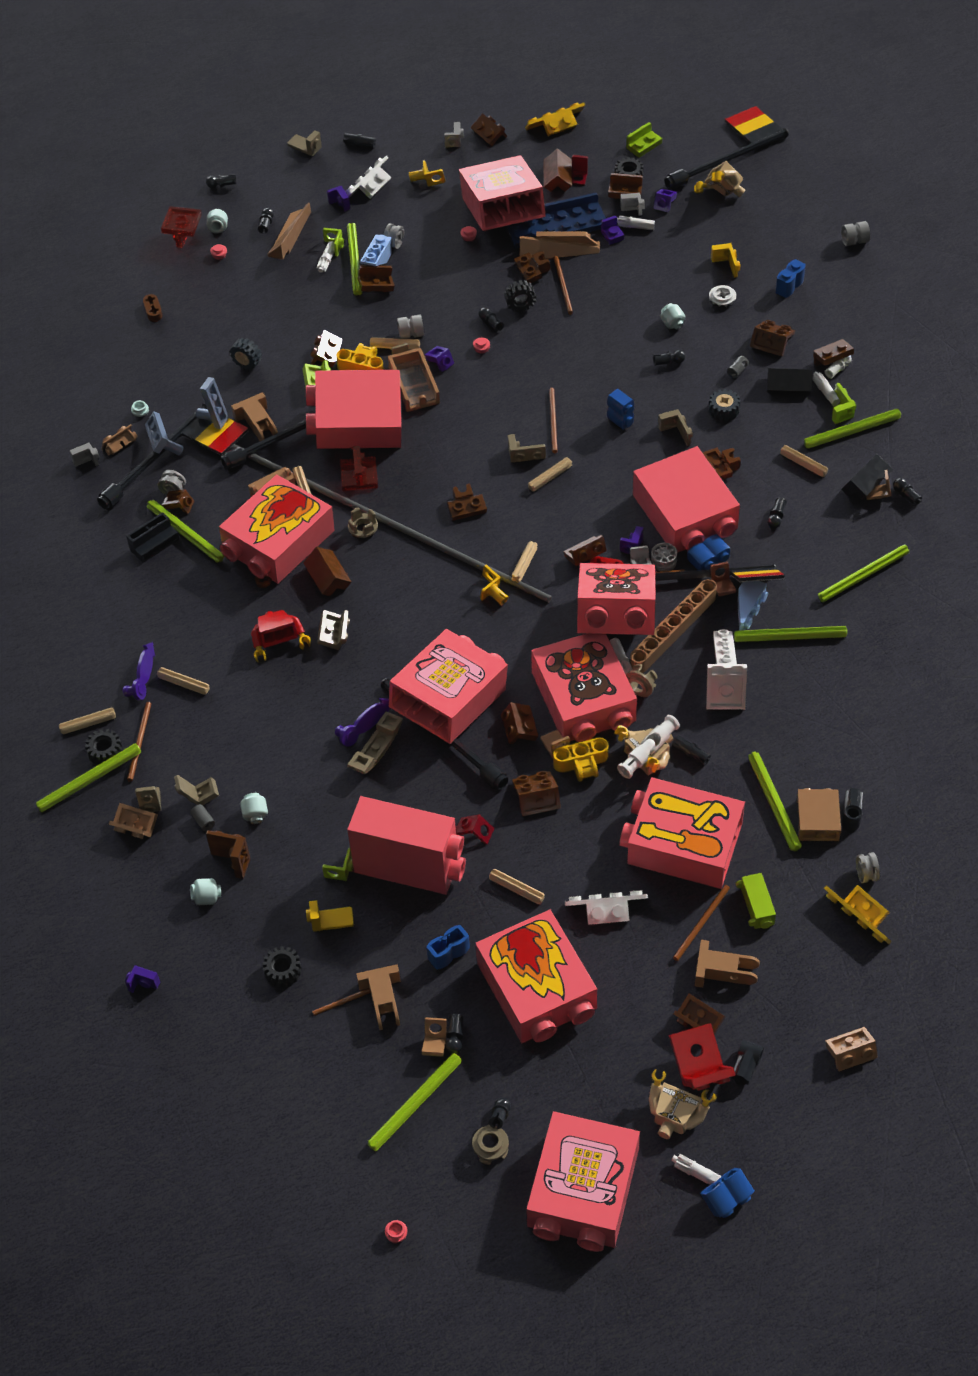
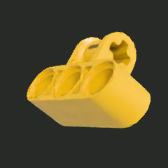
(361, 359)
(583, 765)

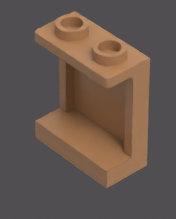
(818, 815)

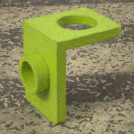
(338, 241)
(342, 872)

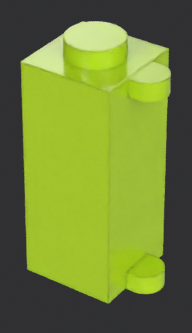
(757, 901)

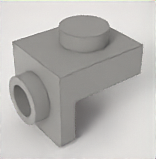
(454, 139)
(632, 202)
(84, 454)
(640, 555)

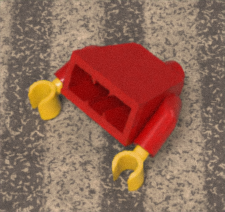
(275, 629)

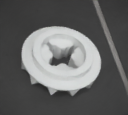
(726, 291)

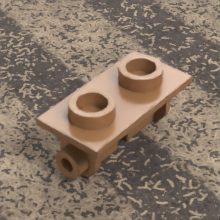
(123, 435)

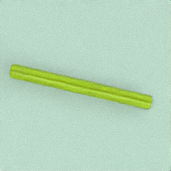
(354, 257)
(852, 428)
(187, 532)
(863, 573)
(790, 633)
(88, 777)
(774, 801)
(414, 1102)

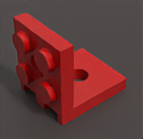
(705, 1068)

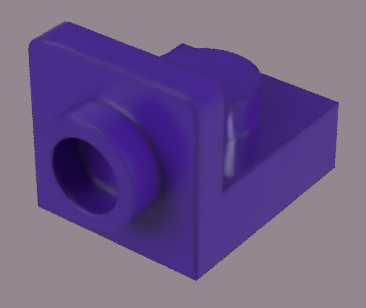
(340, 196)
(663, 199)
(611, 230)
(440, 356)
(634, 540)
(142, 976)

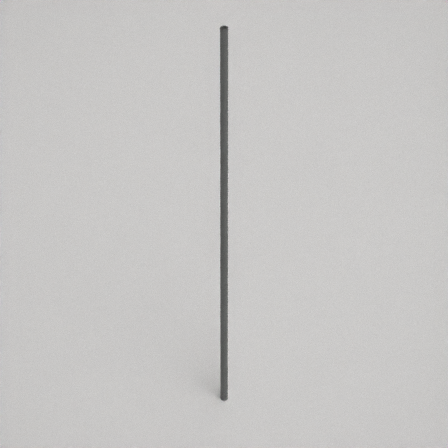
(406, 530)

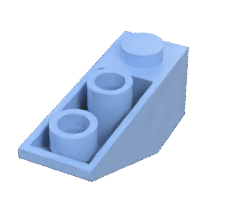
(378, 251)
(749, 600)

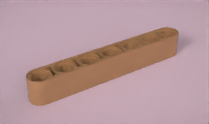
(674, 625)

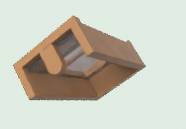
(416, 380)

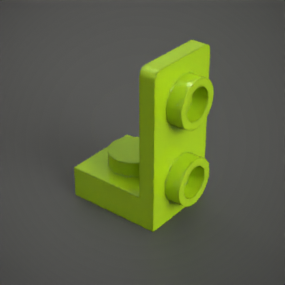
(846, 408)

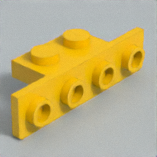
(557, 122)
(865, 908)

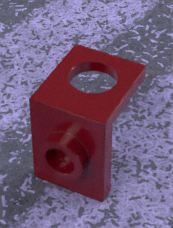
(579, 168)
(473, 824)

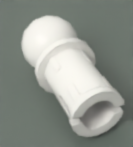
(837, 366)

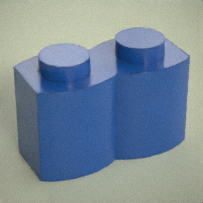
(790, 278)
(620, 409)
(709, 552)
(445, 948)
(727, 1192)

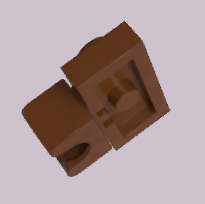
(533, 267)
(723, 463)
(466, 504)

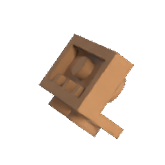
(852, 1048)

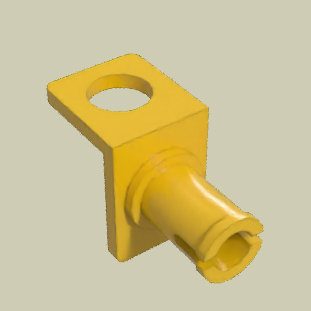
(425, 174)
(492, 588)

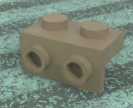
(333, 629)

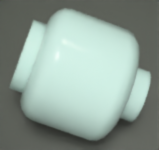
(217, 221)
(672, 316)
(254, 808)
(205, 891)

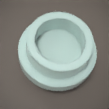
(139, 408)

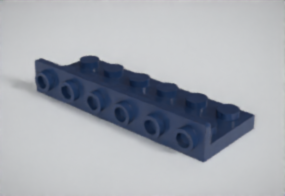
(567, 215)

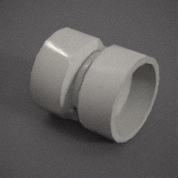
(855, 233)
(410, 327)

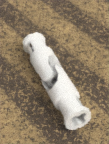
(640, 754)

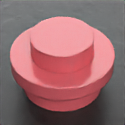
(468, 233)
(218, 251)
(481, 345)
(396, 1231)

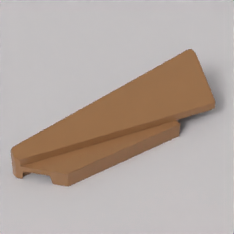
(290, 233)
(559, 244)

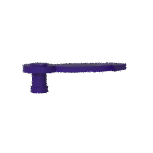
(144, 670)
(369, 718)

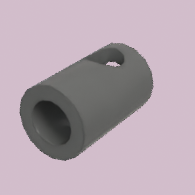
(737, 367)
(202, 817)

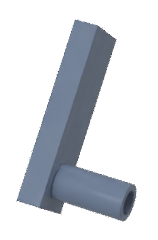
(215, 407)
(159, 437)

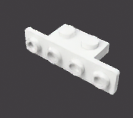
(373, 180)
(606, 909)

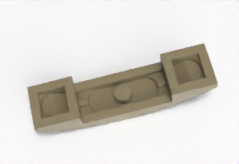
(377, 744)

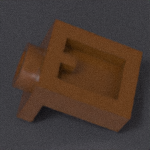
(178, 499)

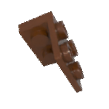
(771, 337)
(537, 793)
(231, 847)

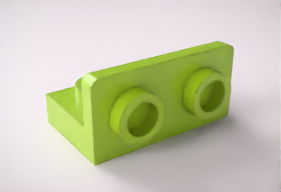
(642, 140)

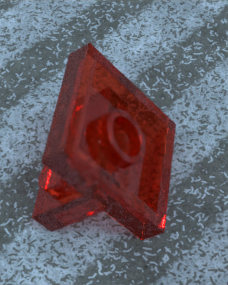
(181, 223)
(359, 471)

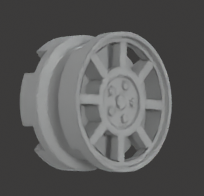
(396, 234)
(170, 482)
(664, 558)
(867, 867)

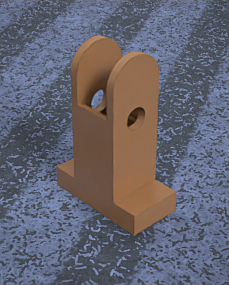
(255, 415)
(724, 966)
(380, 985)

